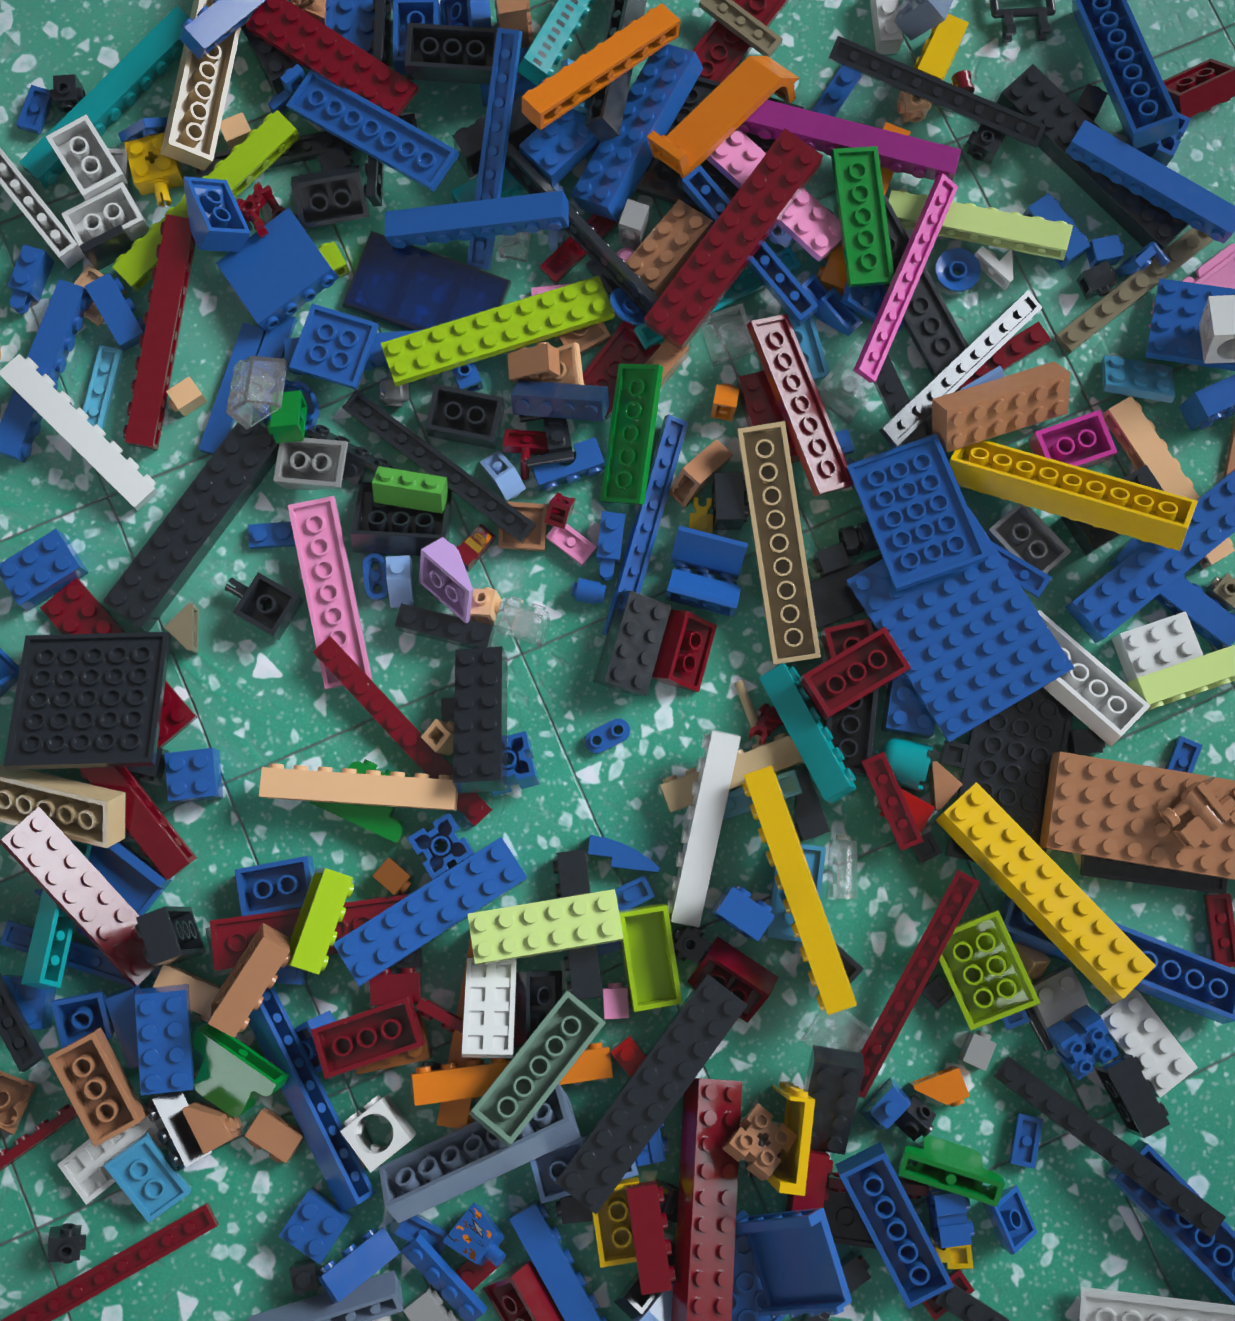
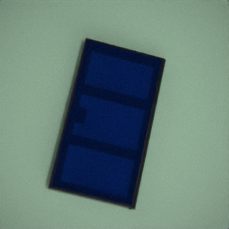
(419, 287)

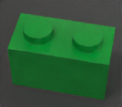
(290, 420)

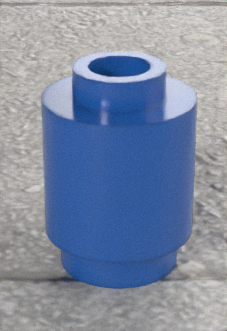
(588, 591)

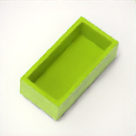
(318, 920)
(649, 958)

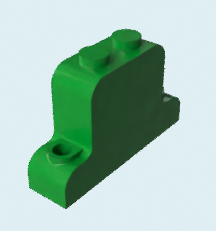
(373, 818)
(233, 1072)
(951, 1169)

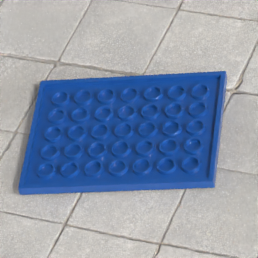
(967, 638)

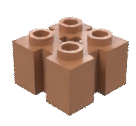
(745, 1142)

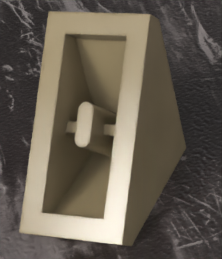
(185, 627)

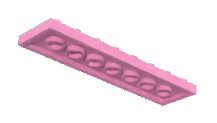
(804, 220)
(328, 581)

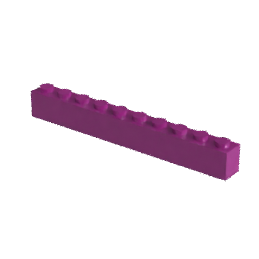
(826, 133)

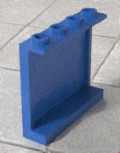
(277, 271)
(128, 874)
(796, 1263)

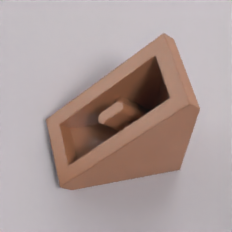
(941, 785)

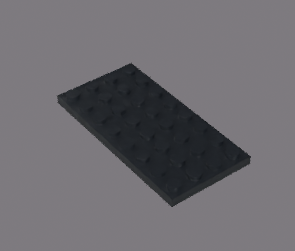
(1013, 760)

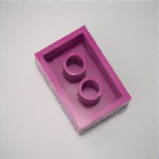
(1076, 442)

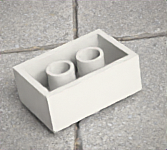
(86, 157)
(105, 212)
(1156, 646)

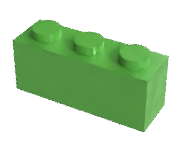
(410, 489)

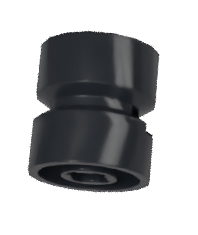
(857, 539)

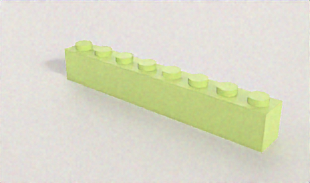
(989, 226)

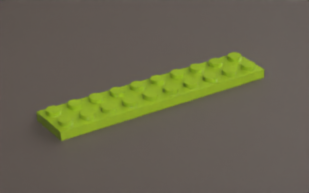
(497, 330)

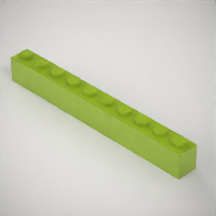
(239, 169)

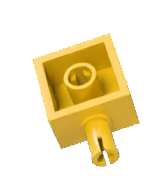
(152, 170)

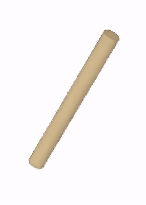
(747, 705)

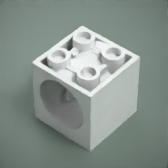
(1218, 329)
(372, 1154)

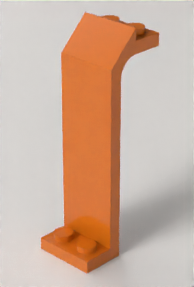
(722, 113)

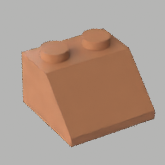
(211, 1125)

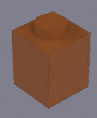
(393, 877)

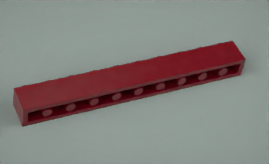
(161, 333)

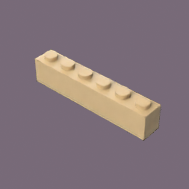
(779, 754)

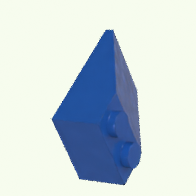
(214, 215)

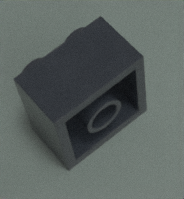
(728, 501)

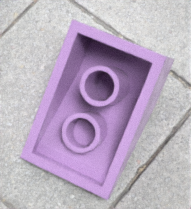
(446, 577)

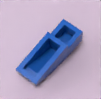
(830, 308)
(621, 854)

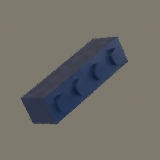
(560, 400)

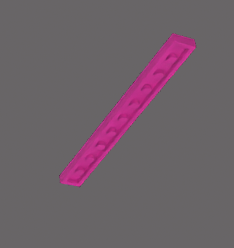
(905, 279)

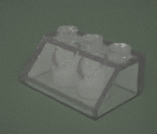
(256, 389)

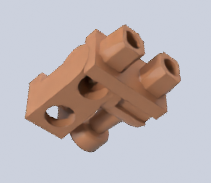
(1206, 812)

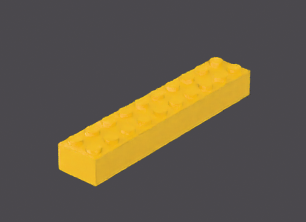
(1074, 493)
(800, 890)
(1046, 894)

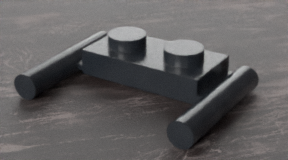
(557, 439)

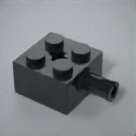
(257, 596)

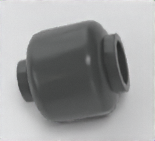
(393, 395)

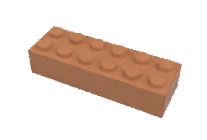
(1001, 406)

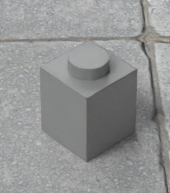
(977, 1050)

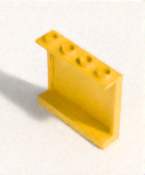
(798, 1117)

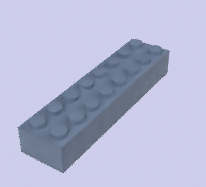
(471, 1158)

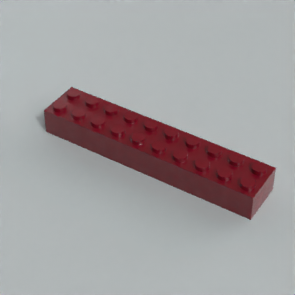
(733, 239)
(706, 1202)

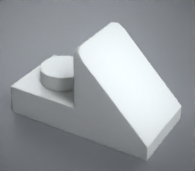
(999, 271)

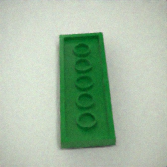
(862, 216)
(631, 433)

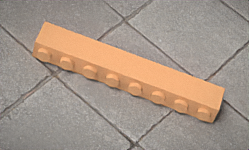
(1144, 447)
(358, 789)

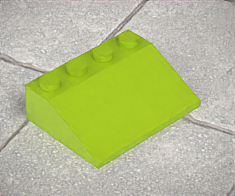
(986, 971)

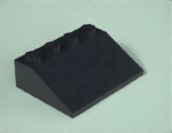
(394, 528)

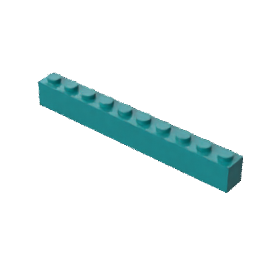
(114, 92)

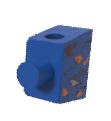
(885, 1106)
(477, 1237)

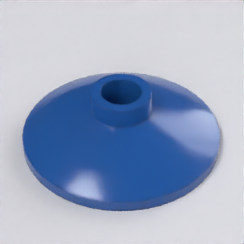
(961, 261)
(626, 308)

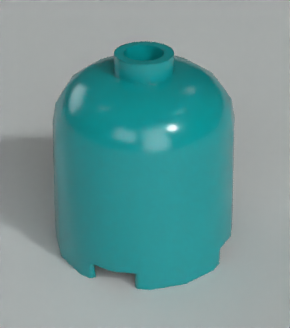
(908, 761)

